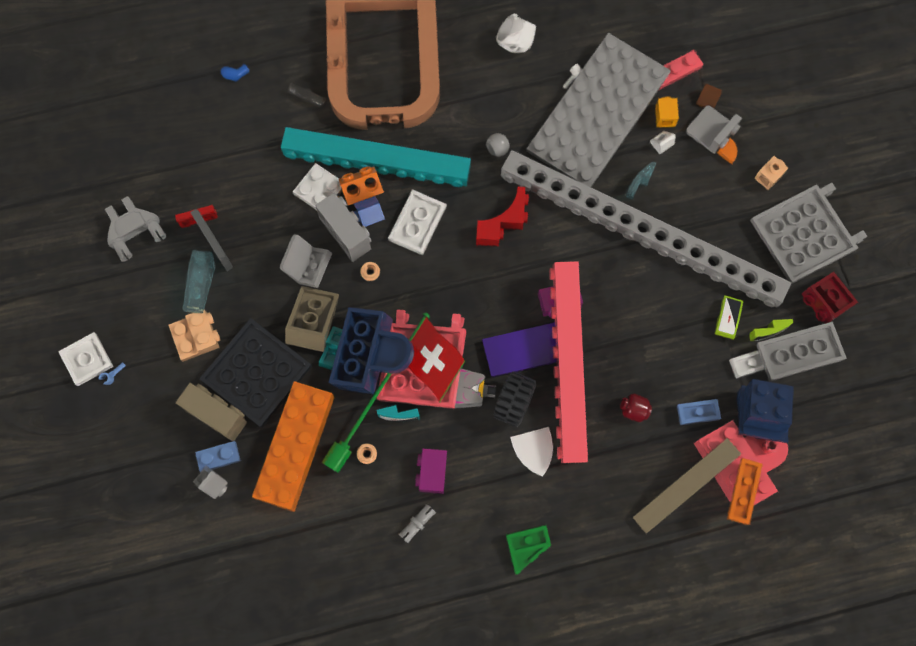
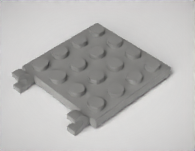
(805, 233)

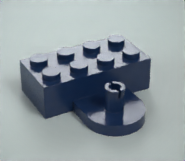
(367, 350)

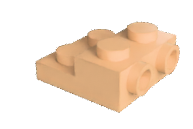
(194, 335)

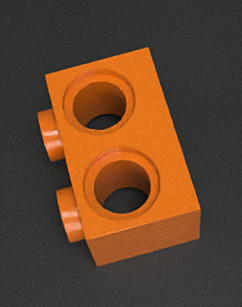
(362, 190)

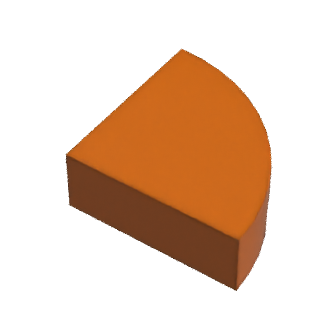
(729, 152)

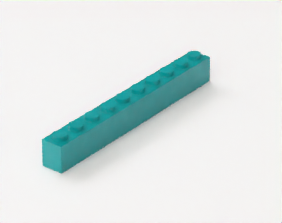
(384, 157)

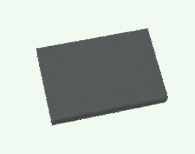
(211, 239)

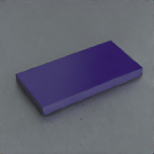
(520, 350)

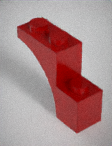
(492, 230)

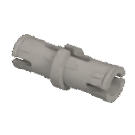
(417, 523)

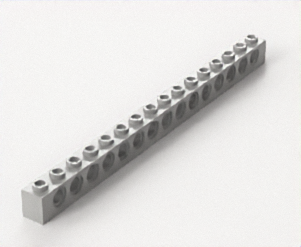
(777, 286)

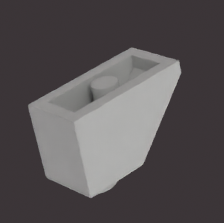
(211, 482)

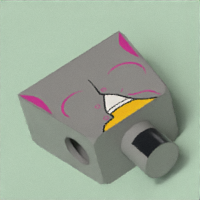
(472, 389)

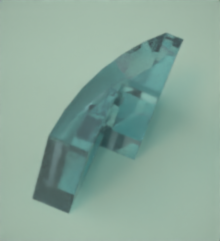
(642, 178)

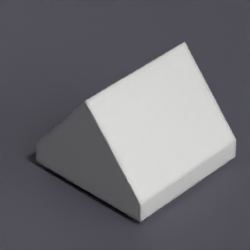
(663, 141)

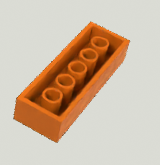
(293, 446)

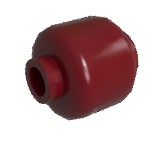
(636, 407)

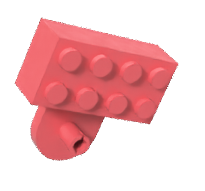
(759, 450)

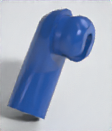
(234, 74)

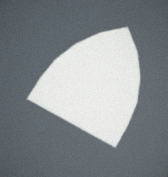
(534, 449)

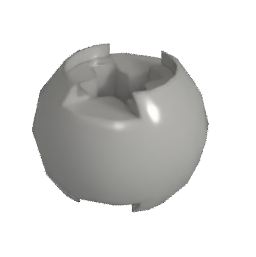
(497, 144)

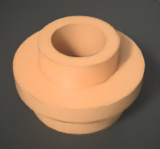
(370, 266)
(366, 447)

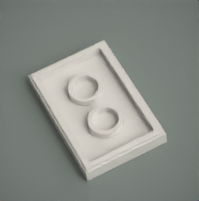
(417, 222)

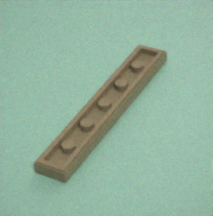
(687, 485)

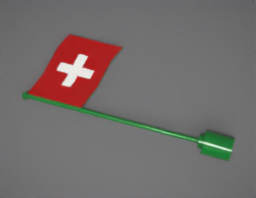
(434, 363)

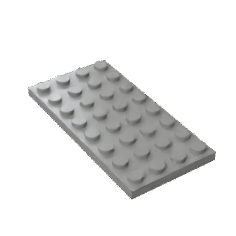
(598, 111)

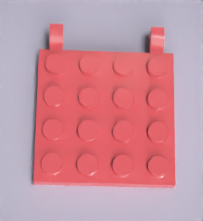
(406, 386)

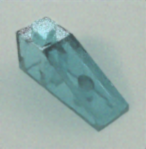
(198, 281)

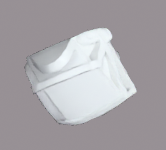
(516, 34)

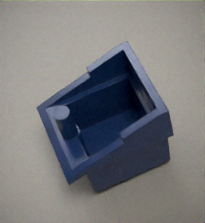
(765, 410)

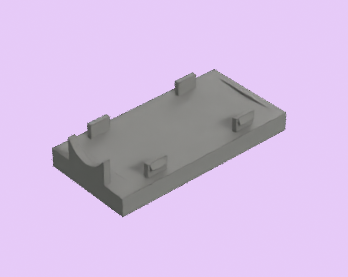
(801, 351)

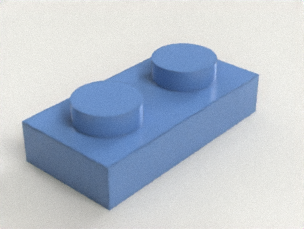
(698, 412)
(218, 456)

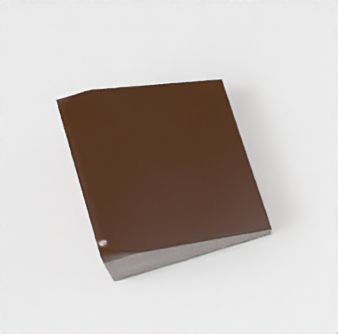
(709, 96)

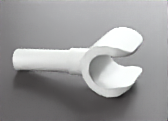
(575, 70)

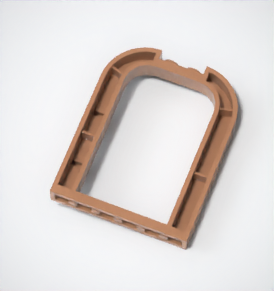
(337, 64)

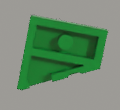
(527, 545)

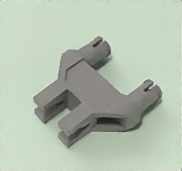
(129, 226)

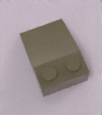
(311, 319)

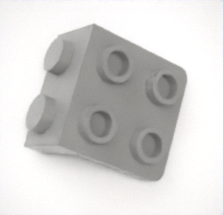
(713, 128)
(305, 262)

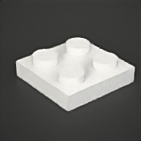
(317, 186)
(85, 359)

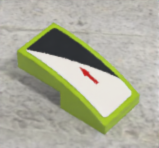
(729, 317)
(774, 328)

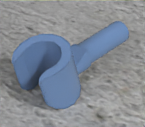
(110, 380)

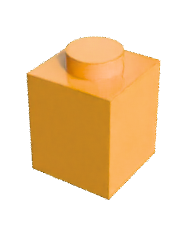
(666, 112)

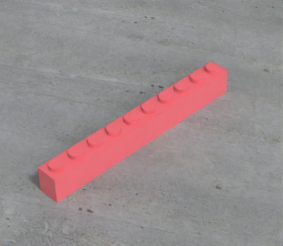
(569, 362)

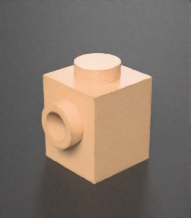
(771, 172)

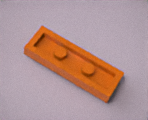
(744, 491)

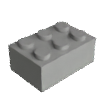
(344, 226)

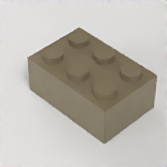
(212, 411)

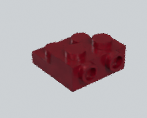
(829, 298)

